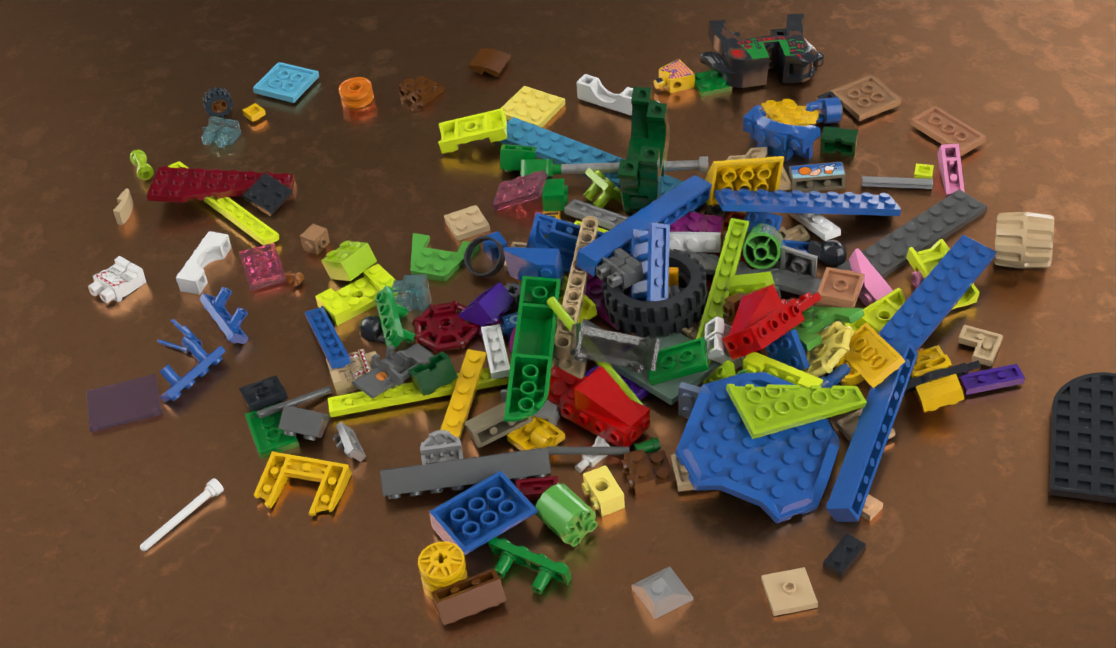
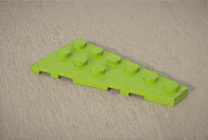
(788, 406)

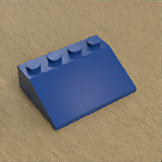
(481, 513)

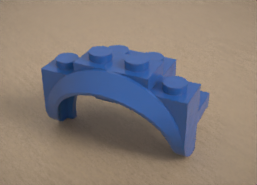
(779, 137)
(561, 236)

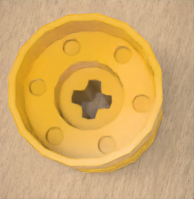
(441, 566)

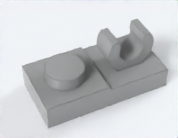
(347, 440)

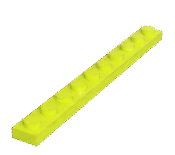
(240, 216)
(400, 394)

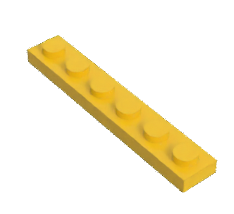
(464, 392)

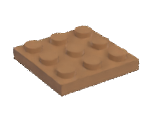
(866, 97)

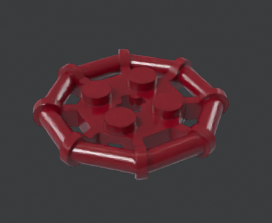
(443, 314)

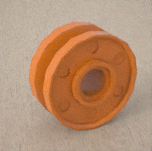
(356, 92)

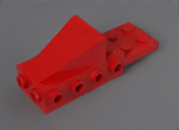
(763, 319)
(598, 405)

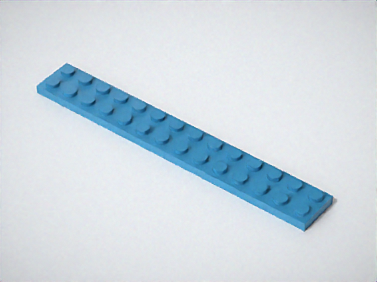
(568, 151)

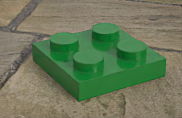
(710, 83)

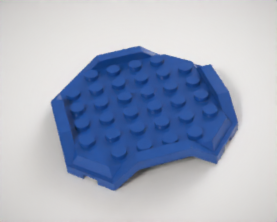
(776, 471)

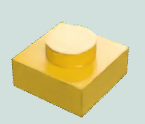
(254, 112)

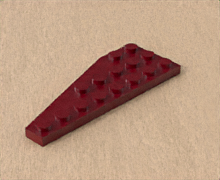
(186, 183)

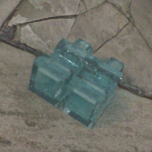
(221, 131)
(414, 292)

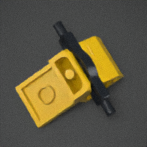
(936, 379)

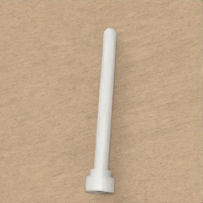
(212, 489)

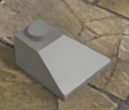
(798, 261)
(662, 592)

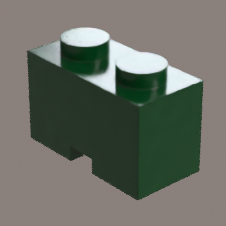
(839, 140)
(433, 374)

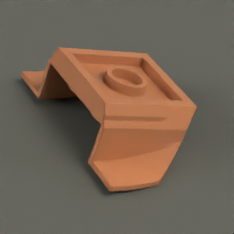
(840, 288)

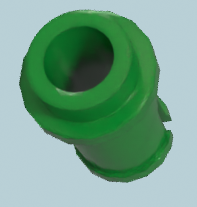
(649, 445)

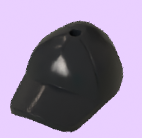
(830, 251)
(371, 329)

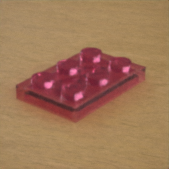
(519, 190)
(262, 266)

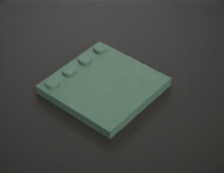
(667, 390)

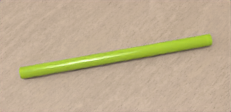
(568, 321)

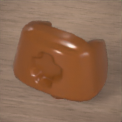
(294, 279)

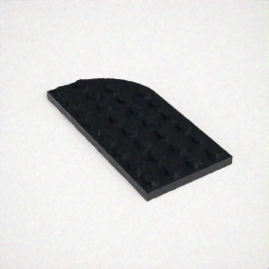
(1084, 439)

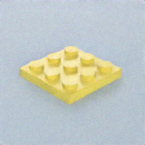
(533, 106)

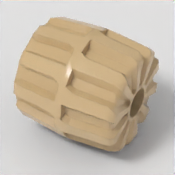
(1024, 240)

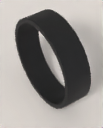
(468, 252)

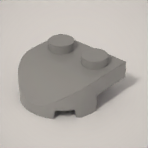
(441, 447)

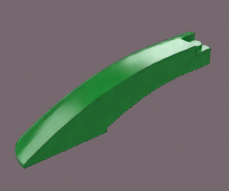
(532, 349)

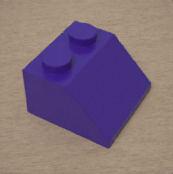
(488, 306)

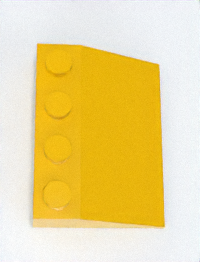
(744, 174)

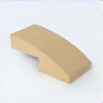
(124, 209)
(796, 233)

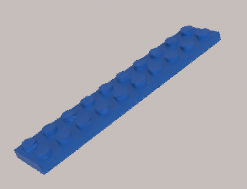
(812, 202)
(938, 293)

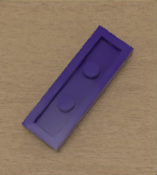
(991, 379)

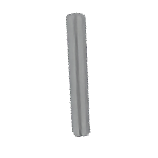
(897, 182)

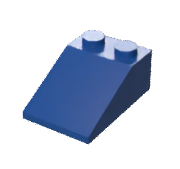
(534, 262)

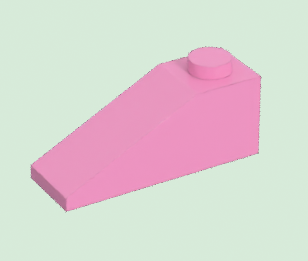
(950, 168)
(874, 285)

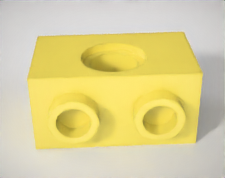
(603, 491)

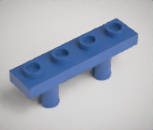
(228, 324)
(178, 383)

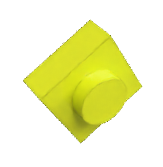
(923, 171)

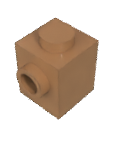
(315, 239)

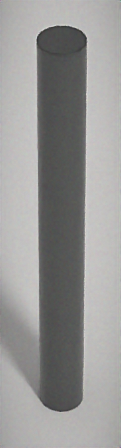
(294, 402)
(572, 450)

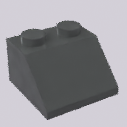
(303, 421)

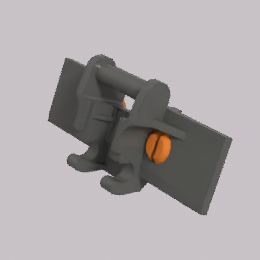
(391, 369)

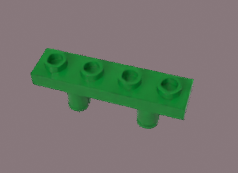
(389, 316)
(522, 556)

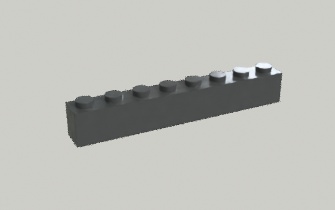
(463, 472)

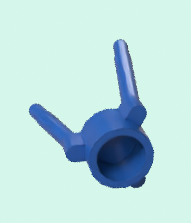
(187, 340)

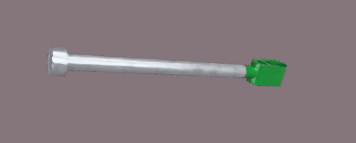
(536, 165)

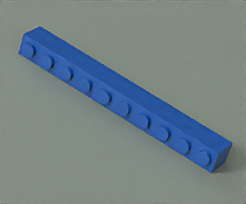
(663, 211)
(870, 440)

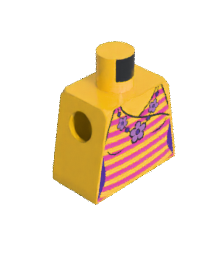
(675, 77)

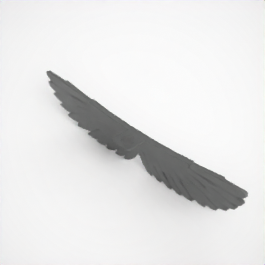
(785, 279)

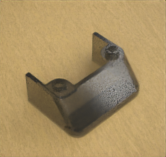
(613, 348)

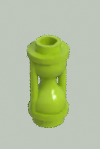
(139, 160)

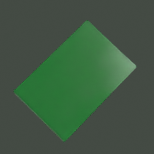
(680, 361)
(267, 435)

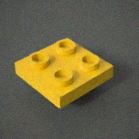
(536, 435)

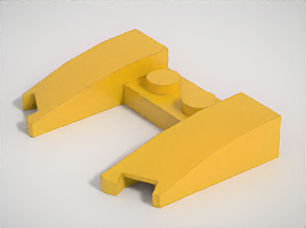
(281, 466)

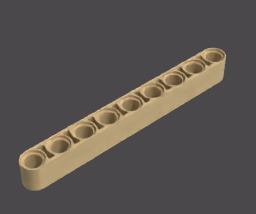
(575, 288)

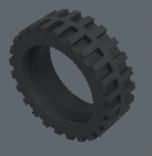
(664, 315)

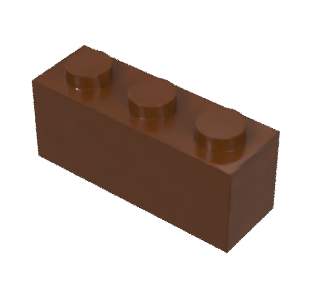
(468, 596)

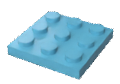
(286, 82)

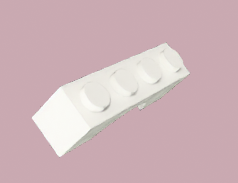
(591, 90)
(212, 248)

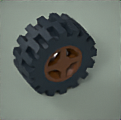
(221, 107)

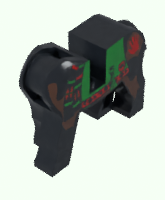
(748, 60)

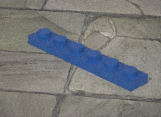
(327, 338)

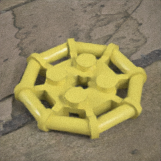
(830, 351)

